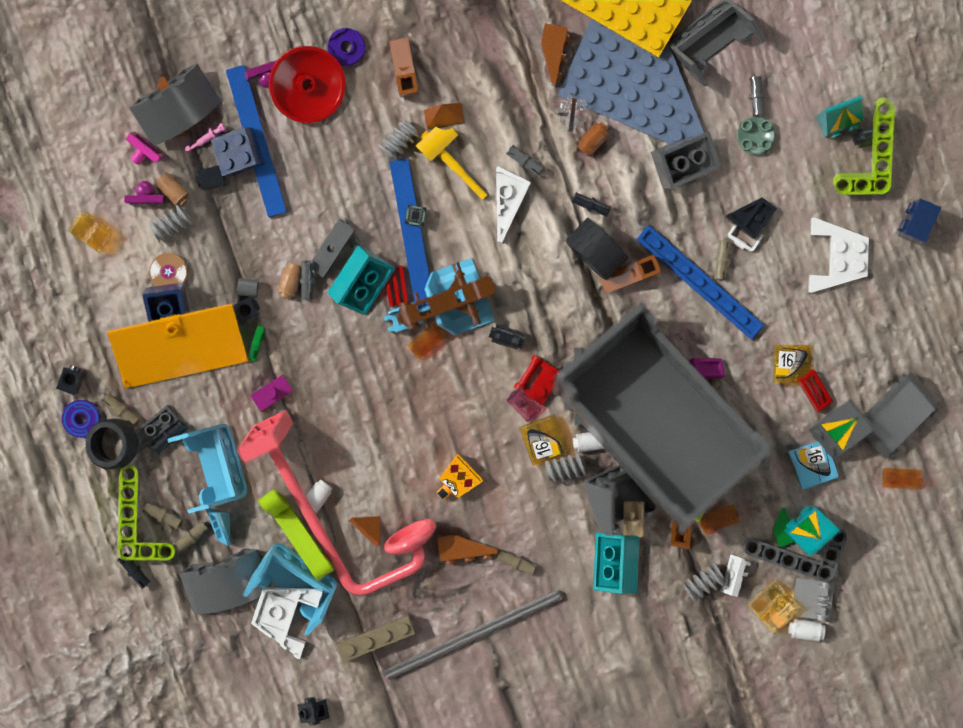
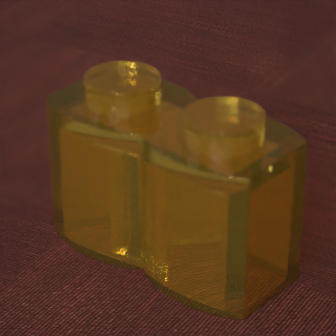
(90, 232)

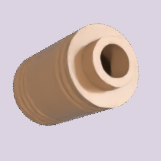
(173, 189)
(289, 281)

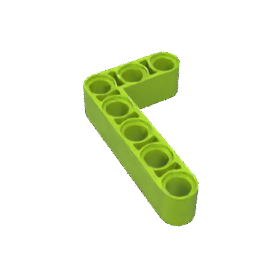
(877, 156)
(278, 506)
(132, 523)

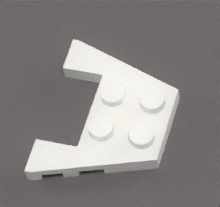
(847, 256)
(276, 612)

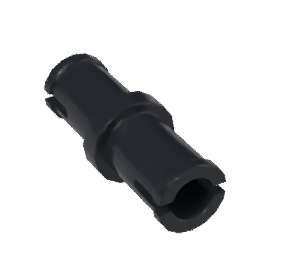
(591, 204)
(162, 442)
(134, 571)

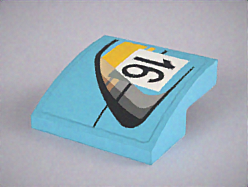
(813, 465)

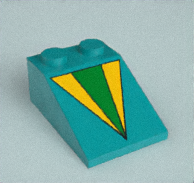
(841, 116)
(810, 530)

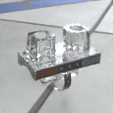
(568, 112)

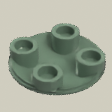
(755, 135)

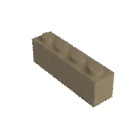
(376, 638)

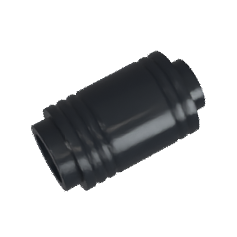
(864, 136)
(507, 337)

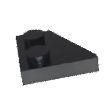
(752, 217)

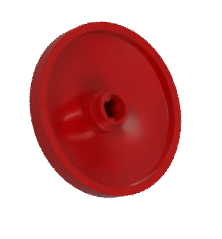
(306, 84)

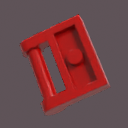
(543, 384)

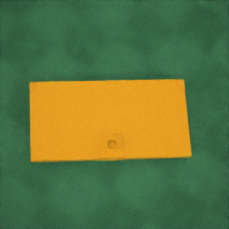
(178, 346)

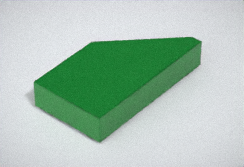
(256, 343)
(779, 527)

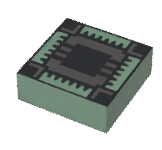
(415, 215)

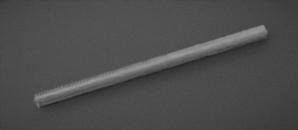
(476, 633)

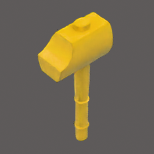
(435, 144)

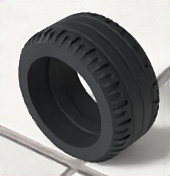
(95, 449)

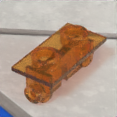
(427, 340)
(902, 478)
(719, 519)

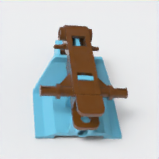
(454, 297)

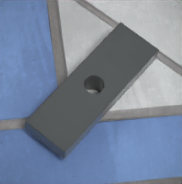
(338, 238)
(160, 422)

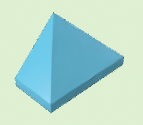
(221, 525)

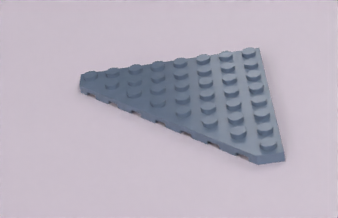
(631, 86)

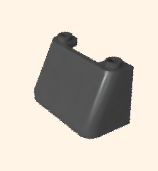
(899, 414)
(607, 497)

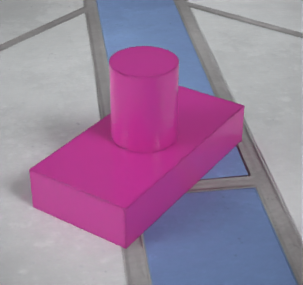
(143, 149)

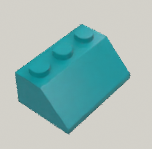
(361, 280)
(616, 563)

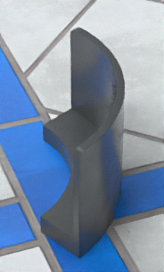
(177, 106)
(221, 586)

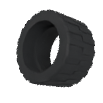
(597, 249)

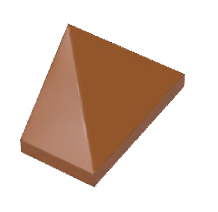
(444, 115)
(368, 527)
(678, 539)

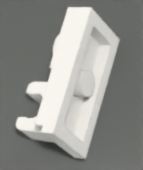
(733, 575)

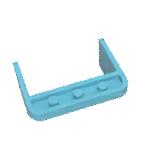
(219, 464)
(289, 570)

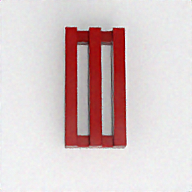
(391, 303)
(806, 377)

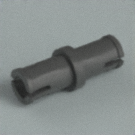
(757, 96)
(524, 160)
(307, 280)

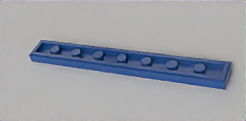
(250, 118)
(411, 234)
(700, 282)

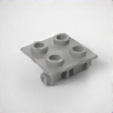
(814, 598)

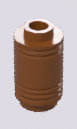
(593, 138)

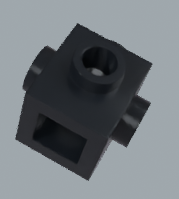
(313, 711)

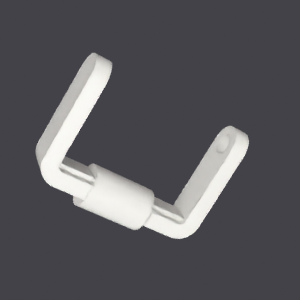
(740, 243)

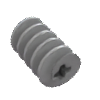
(398, 140)
(170, 223)
(566, 468)
(704, 582)

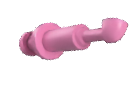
(207, 137)

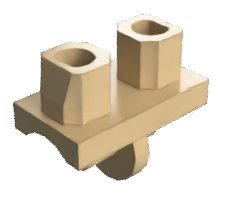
(633, 518)

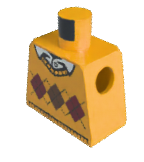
(458, 478)

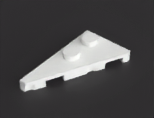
(510, 194)

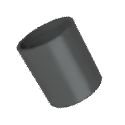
(247, 287)

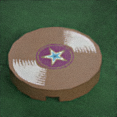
(168, 270)

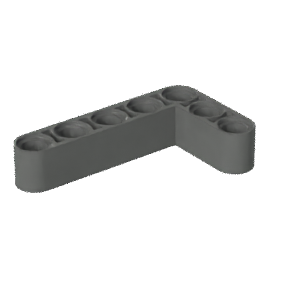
(798, 560)

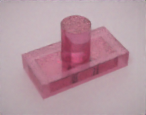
(523, 404)

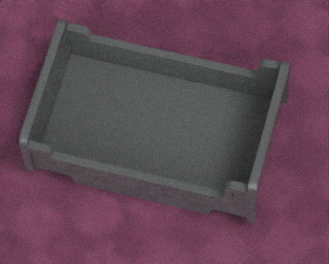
(659, 418)

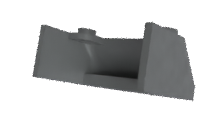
(711, 33)

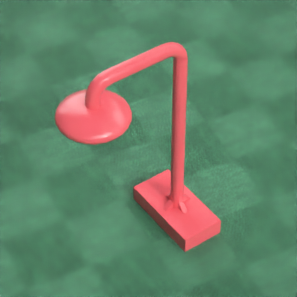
(267, 437)

